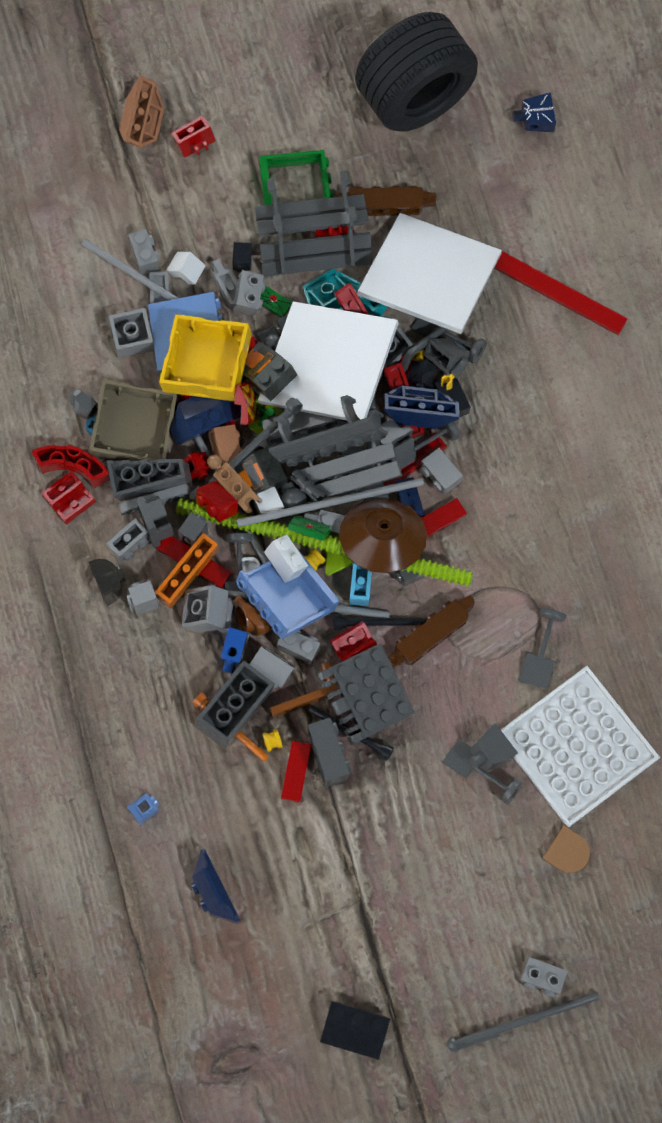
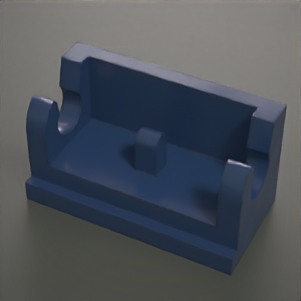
(410, 497)

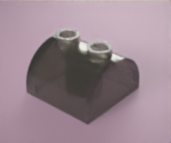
(108, 578)

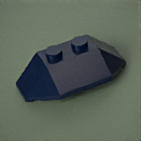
(420, 407)
(200, 415)
(212, 890)

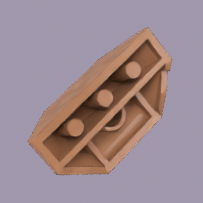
(142, 114)

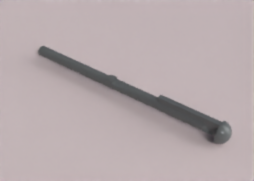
(493, 1032)

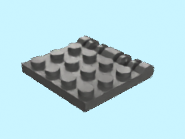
(368, 691)

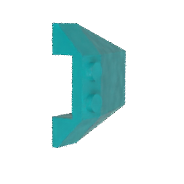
(322, 290)

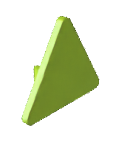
(336, 563)

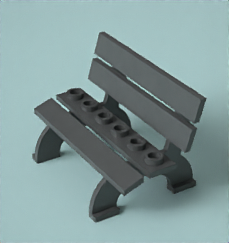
(350, 217)
(339, 439)

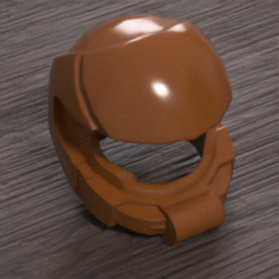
(250, 618)

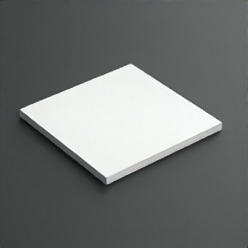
(429, 273)
(333, 357)
(578, 746)

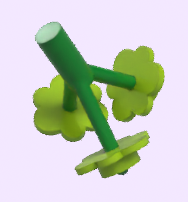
(270, 411)

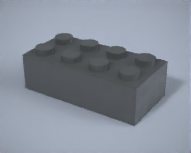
(234, 705)

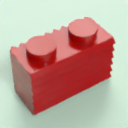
(216, 501)

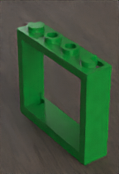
(295, 159)

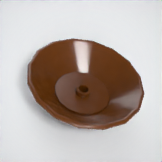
(382, 548)

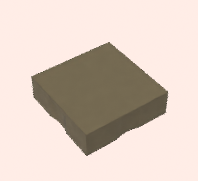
(132, 423)

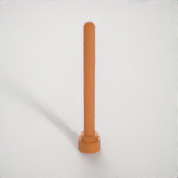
(202, 701)

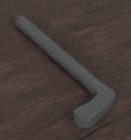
(420, 345)

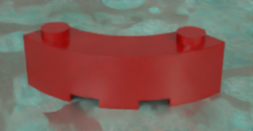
(71, 459)

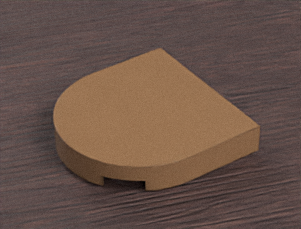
(568, 852)

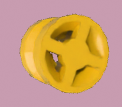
(315, 559)
(272, 740)

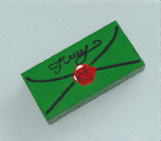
(275, 302)
(309, 528)

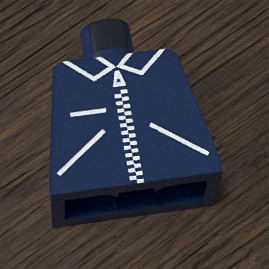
(537, 114)

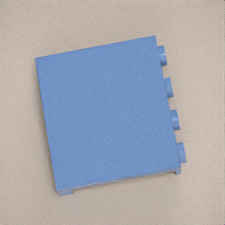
(163, 315)
(290, 604)

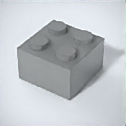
(131, 332)
(205, 609)

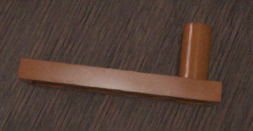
(306, 699)

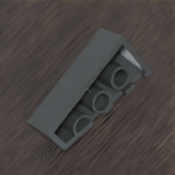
(143, 477)

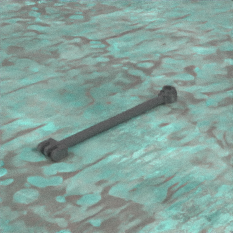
(293, 406)

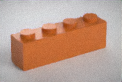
(186, 570)

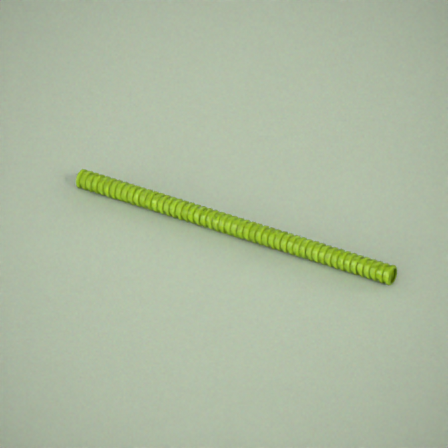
(329, 544)

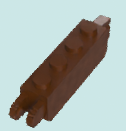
(394, 200)
(431, 633)

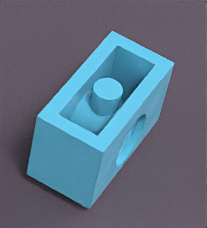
(360, 586)

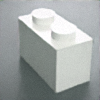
(285, 558)

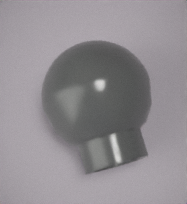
(292, 496)

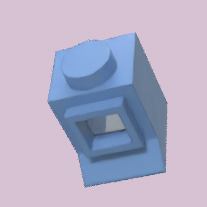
(144, 808)

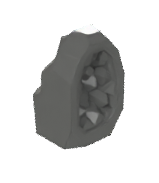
(83, 404)

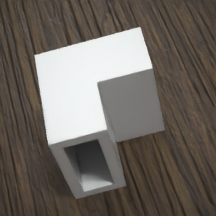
(186, 266)
(270, 501)

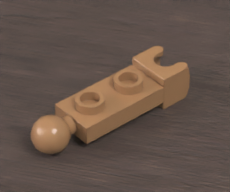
(233, 482)

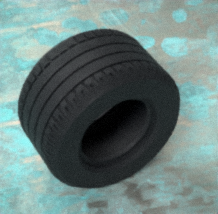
(416, 71)

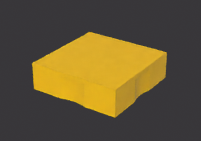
(205, 357)

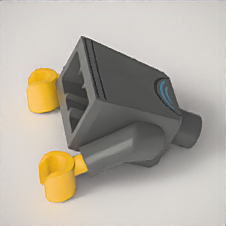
(448, 356)

